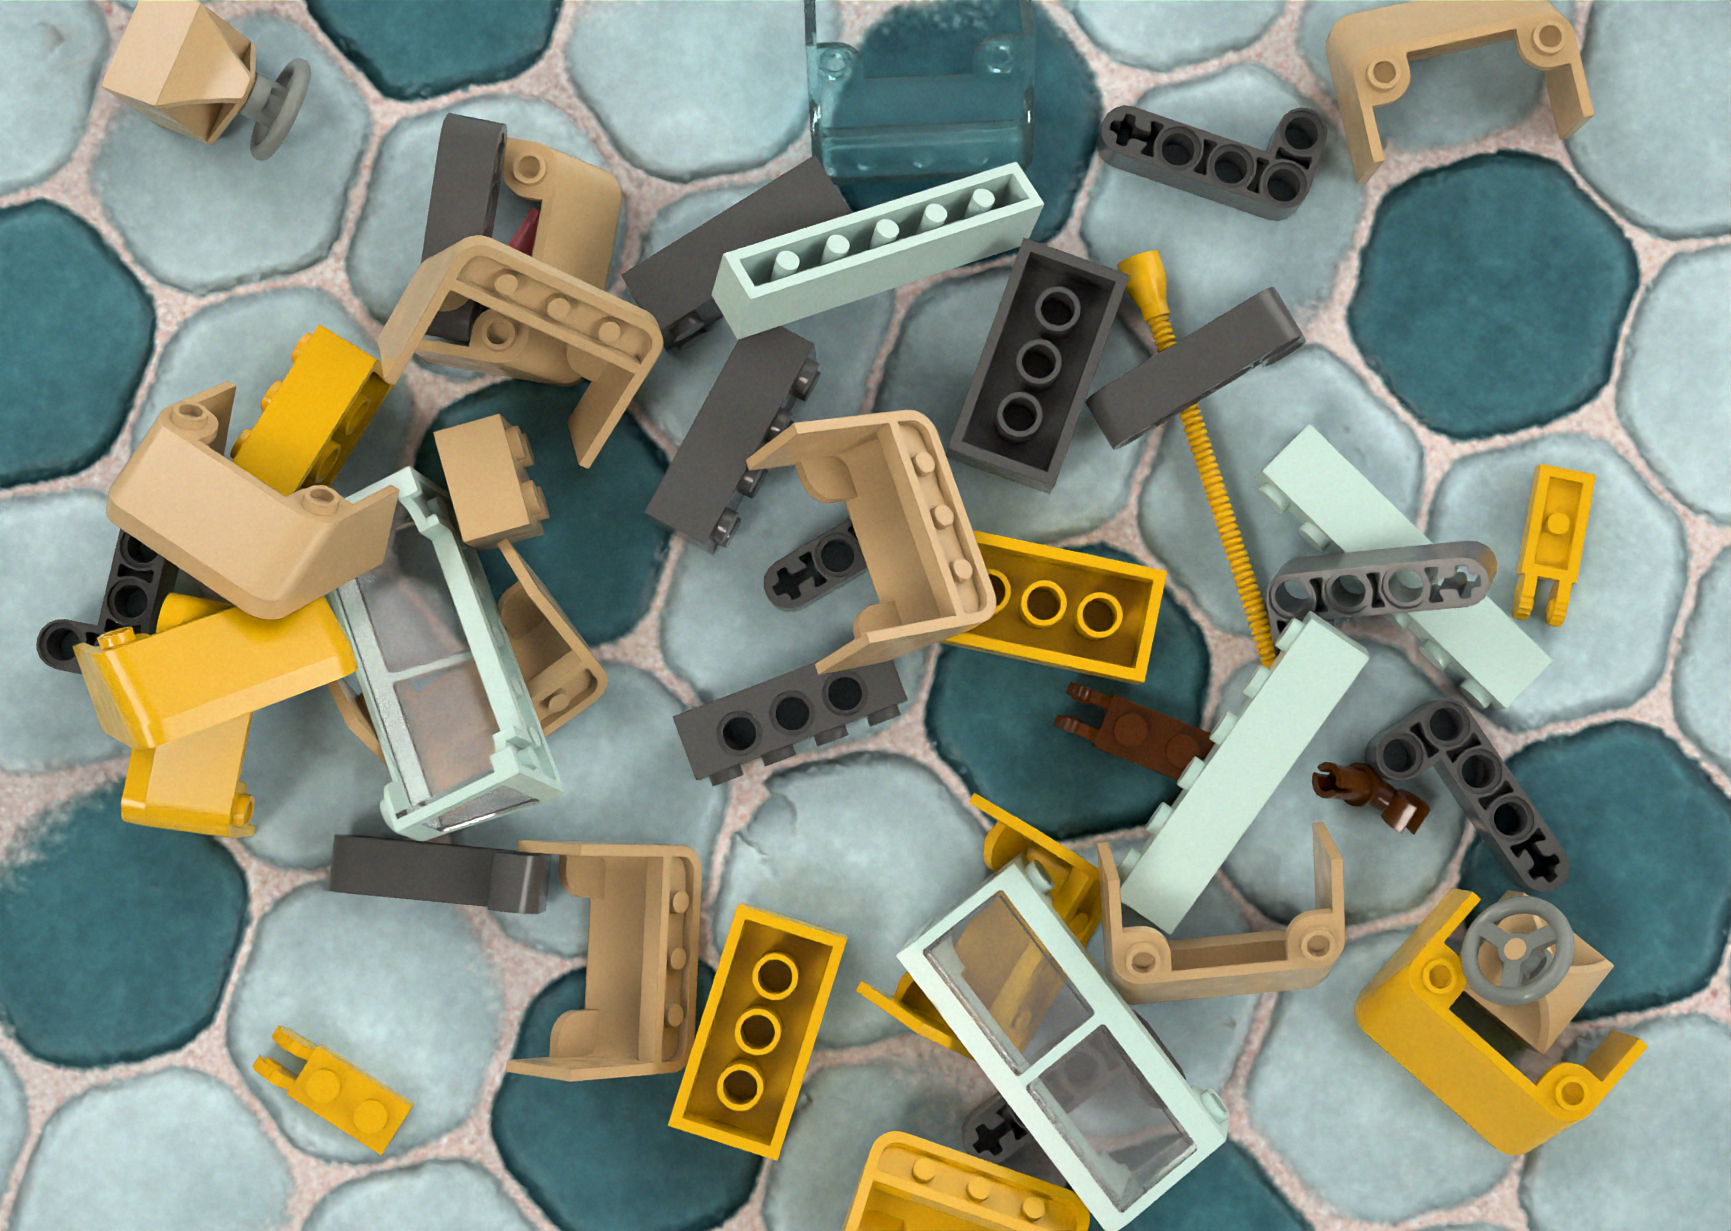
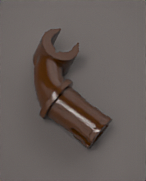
(1361, 786)

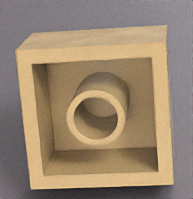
(491, 483)

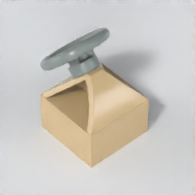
(198, 72)
(1528, 968)

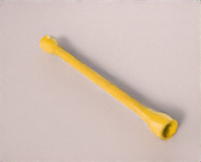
(1149, 292)

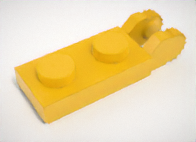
(1552, 539)
(337, 1091)

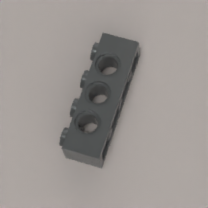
(705, 726)

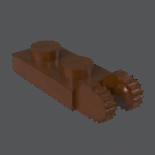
(1137, 733)

